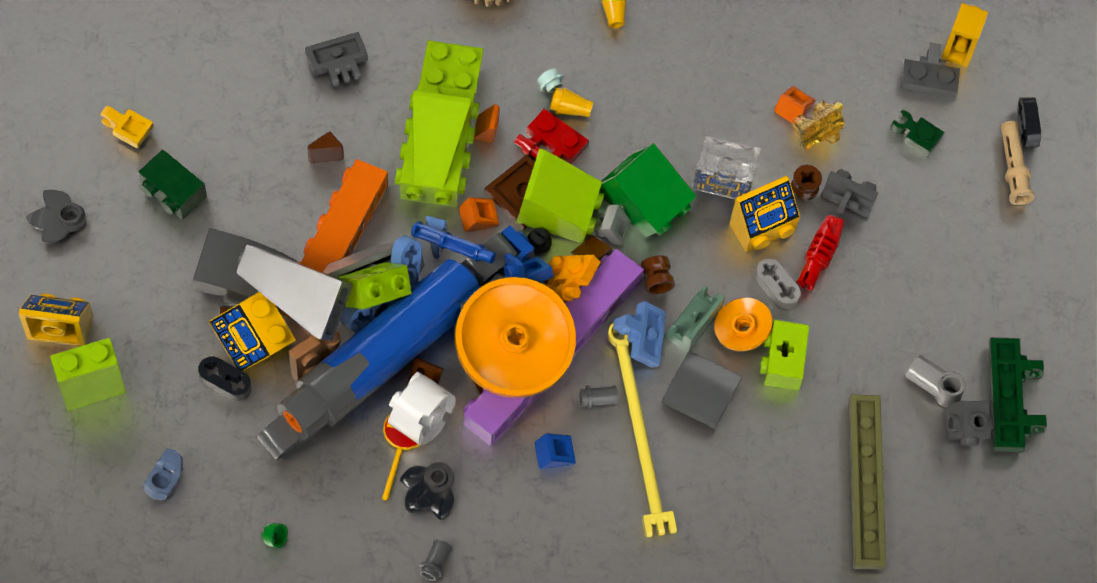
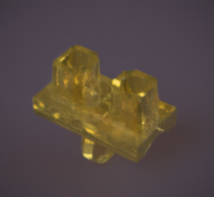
(820, 127)

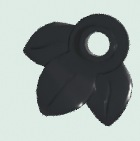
(426, 492)

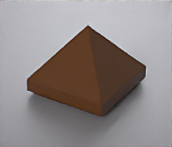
(426, 368)

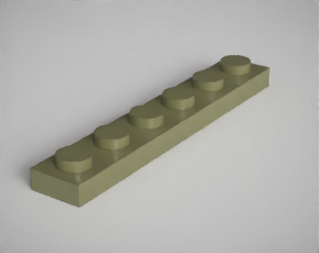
(867, 482)

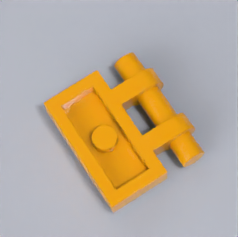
(570, 274)

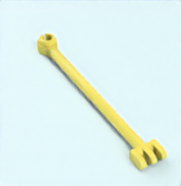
(657, 515)

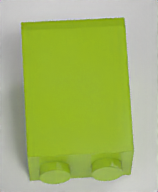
(560, 198)
(88, 374)

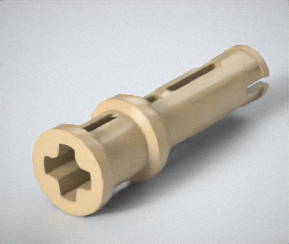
(1017, 174)

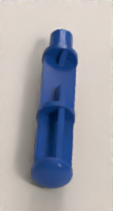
(452, 242)

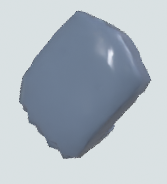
(164, 475)

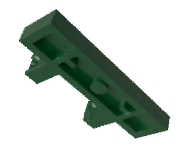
(1007, 374)

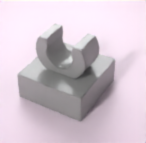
(614, 225)

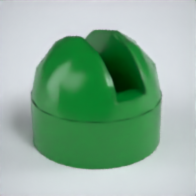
(280, 532)

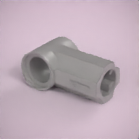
(935, 379)

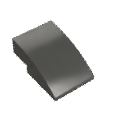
(219, 265)

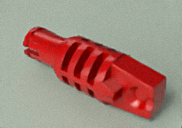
(821, 251)

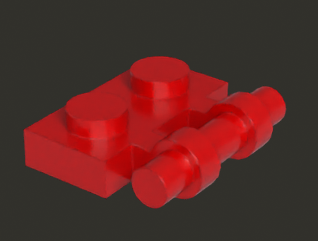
(554, 135)

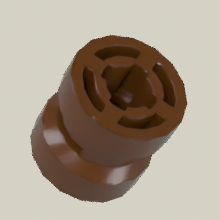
(657, 274)

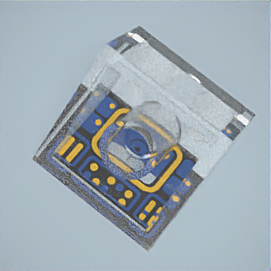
(725, 168)

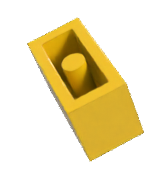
(964, 34)

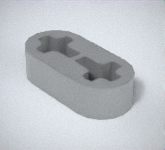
(780, 281)

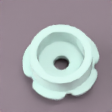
(550, 80)

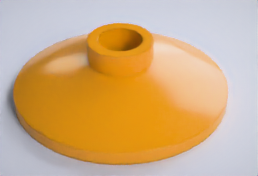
(741, 314)

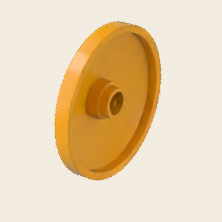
(515, 337)

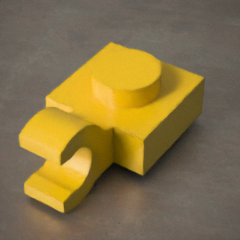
(128, 127)

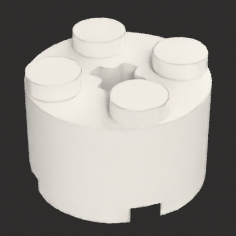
(420, 409)

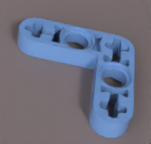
(404, 251)

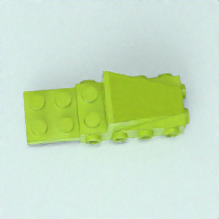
(440, 125)

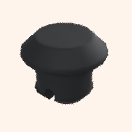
(540, 240)

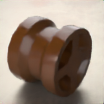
(806, 189)

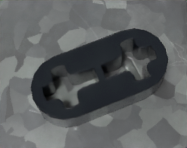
(1029, 122)
(221, 384)

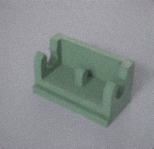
(695, 319)

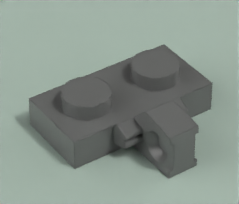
(930, 74)

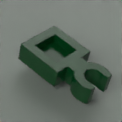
(920, 135)

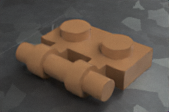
(310, 353)

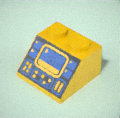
(765, 214)
(56, 319)
(251, 331)

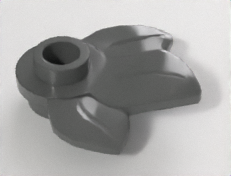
(54, 216)

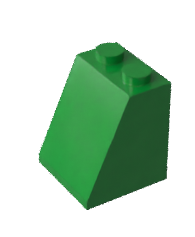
(648, 190)

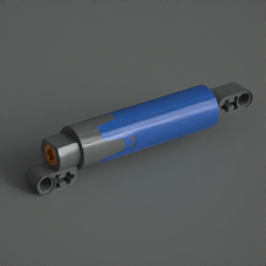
(380, 349)

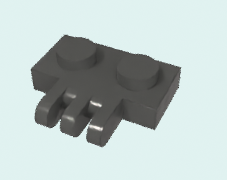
(337, 57)

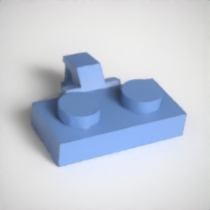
(645, 333)

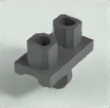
(849, 194)

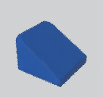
(554, 451)

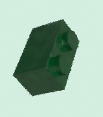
(172, 185)

